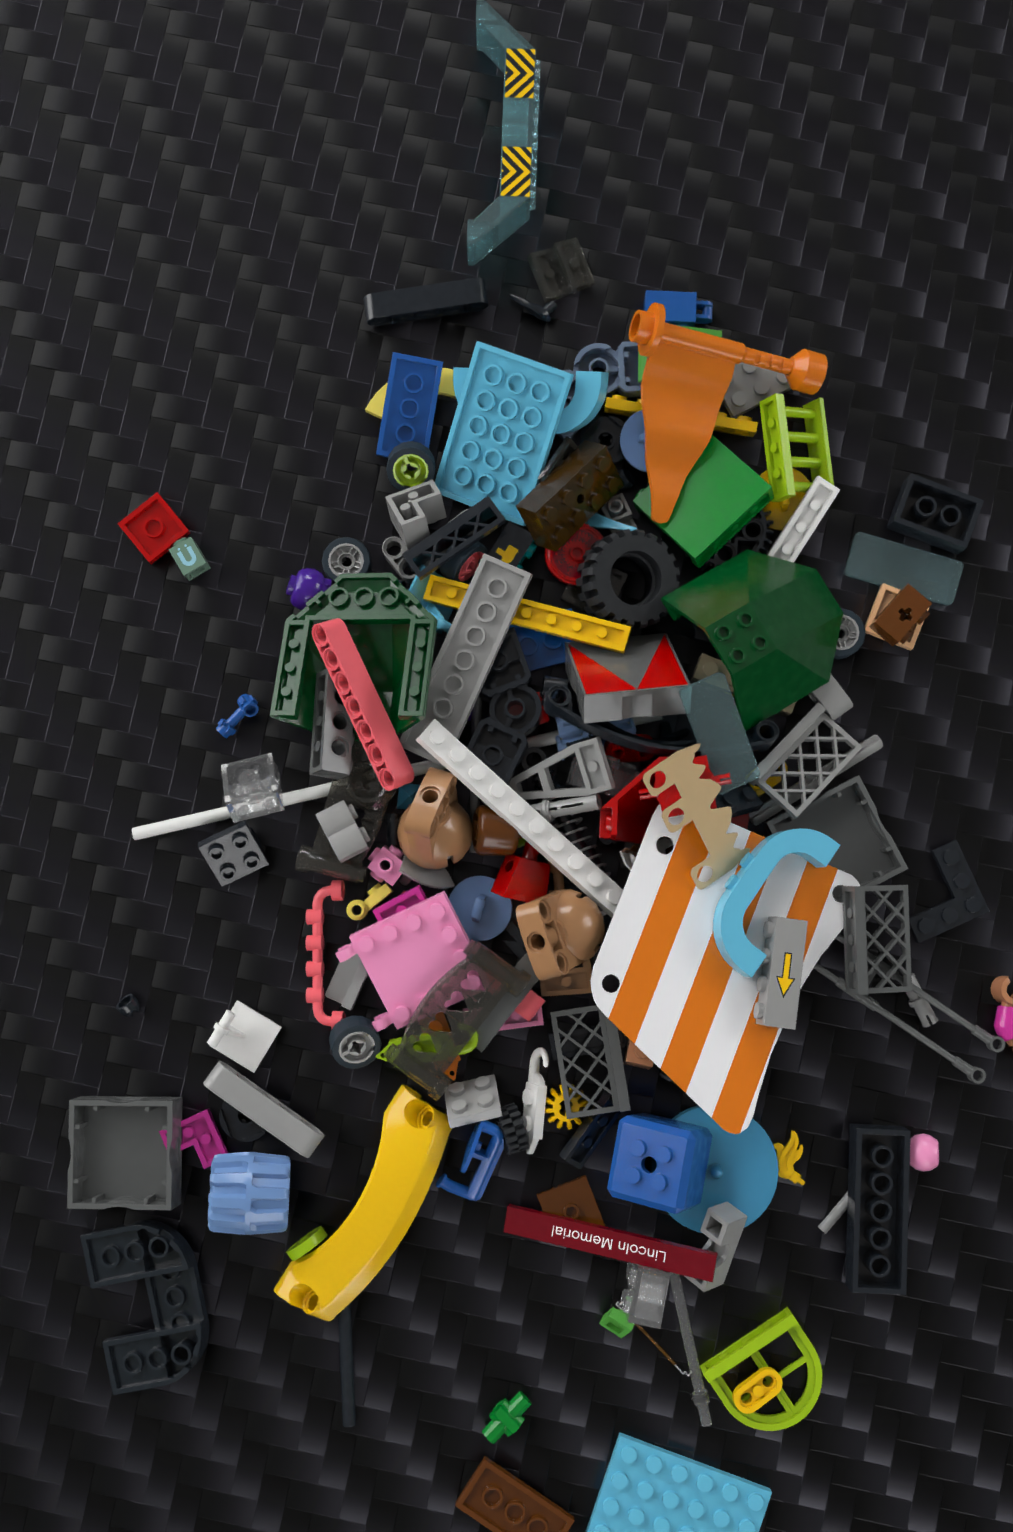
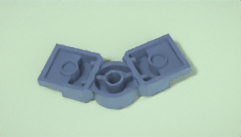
(620, 365)

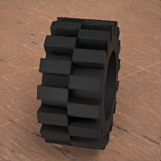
(513, 1129)

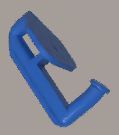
(488, 1161)

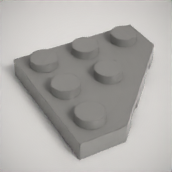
(751, 386)

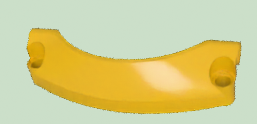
(402, 1174)

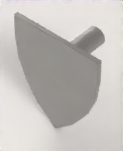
(428, 877)

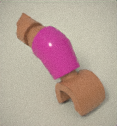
(1004, 1015)

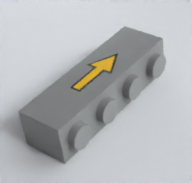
(781, 972)

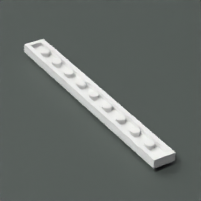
(521, 816)

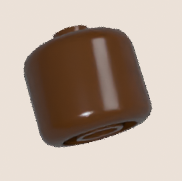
(492, 833)

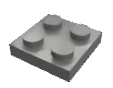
(472, 1101)

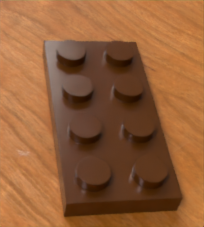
(509, 1504)

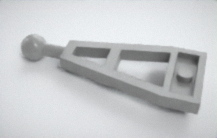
(592, 765)

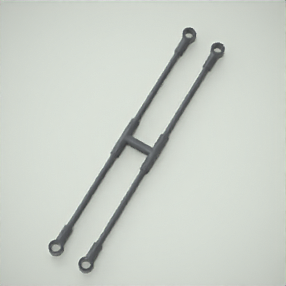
(874, 1006)

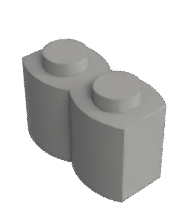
(342, 831)

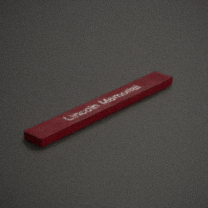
(611, 1242)

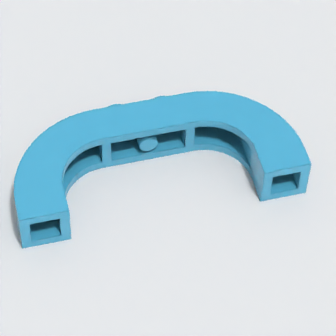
(586, 403)
(744, 886)

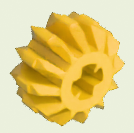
(556, 1106)

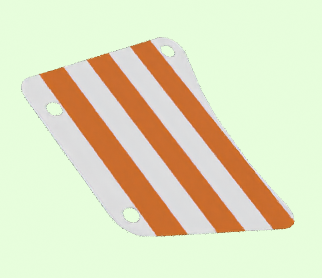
(675, 986)

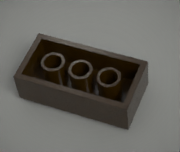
(570, 495)

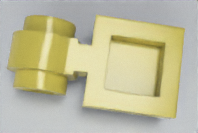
(376, 895)

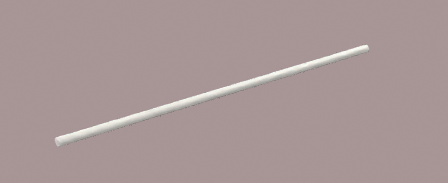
(315, 792)

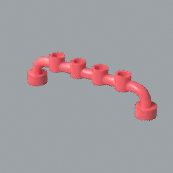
(316, 944)

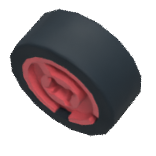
(465, 564)

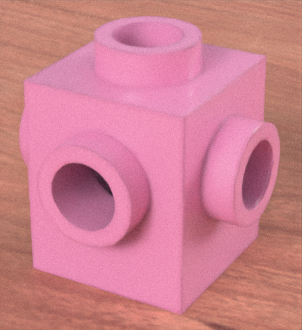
(379, 870)

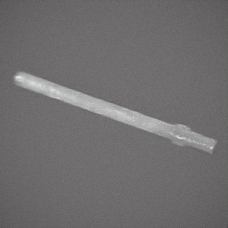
(700, 1395)

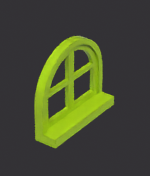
(749, 1346)

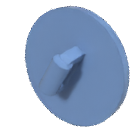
(633, 441)
(479, 909)

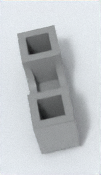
(723, 1227)

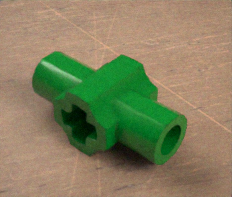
(506, 1417)

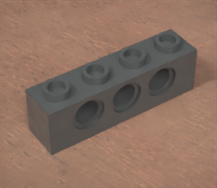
(325, 735)

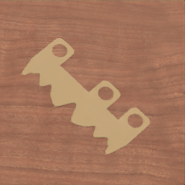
(695, 802)

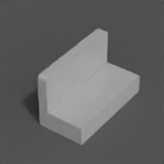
(347, 982)

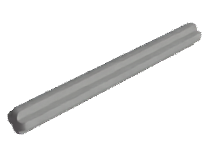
(770, 807)

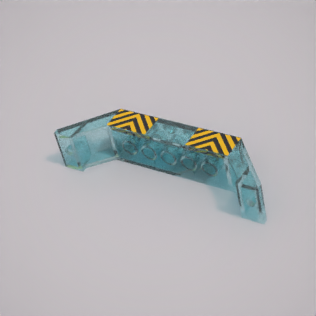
(519, 133)

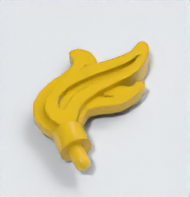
(787, 1157)

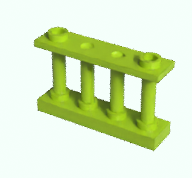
(778, 440)

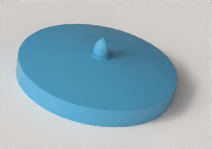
(739, 1170)

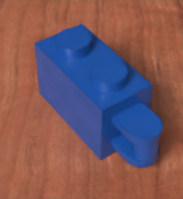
(680, 307)

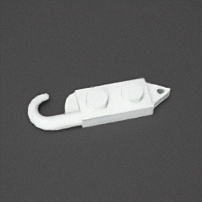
(535, 1099)

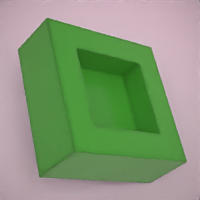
(616, 1322)

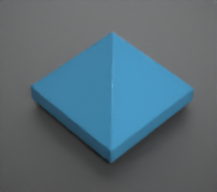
(406, 795)

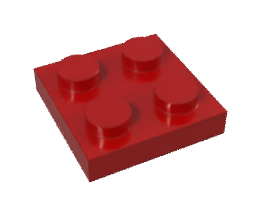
(153, 528)

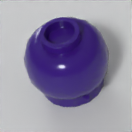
(305, 586)

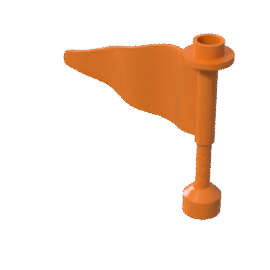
(684, 391)

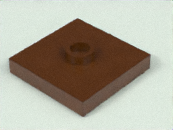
(572, 1200)

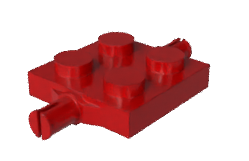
(672, 794)

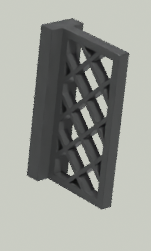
(857, 944)
(614, 1063)

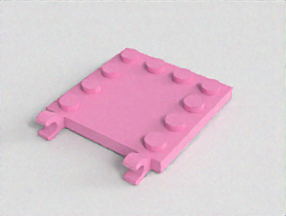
(410, 955)

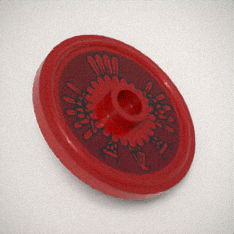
(565, 561)

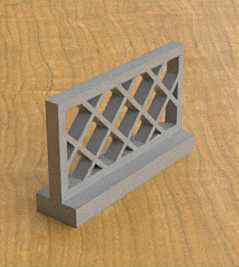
(793, 741)

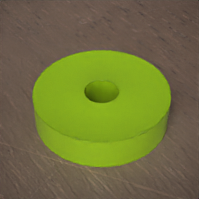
(306, 1243)

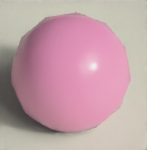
(924, 1152)

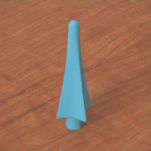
(601, 522)

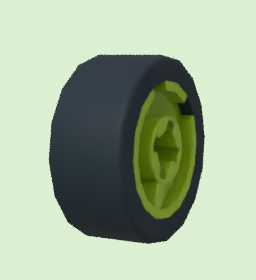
(417, 456)

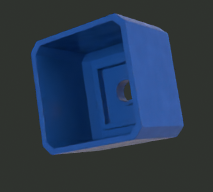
(680, 1157)

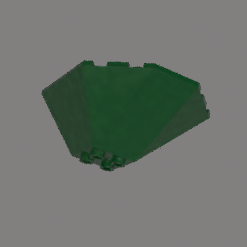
(768, 625)
(390, 634)

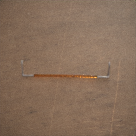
(656, 1344)

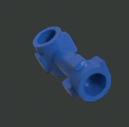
(247, 707)

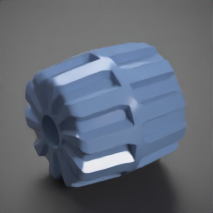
(249, 1193)

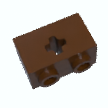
(889, 625)

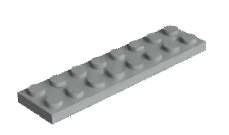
(470, 648)

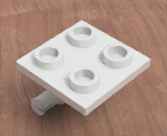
(244, 1035)

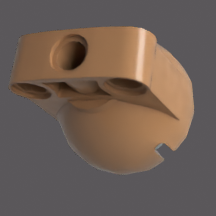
(435, 823)
(560, 931)

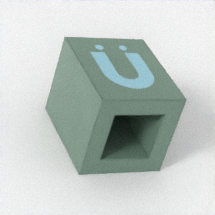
(189, 558)

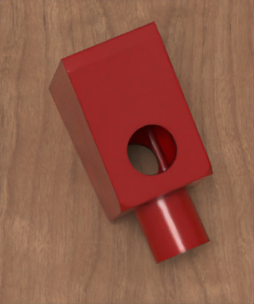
(522, 876)

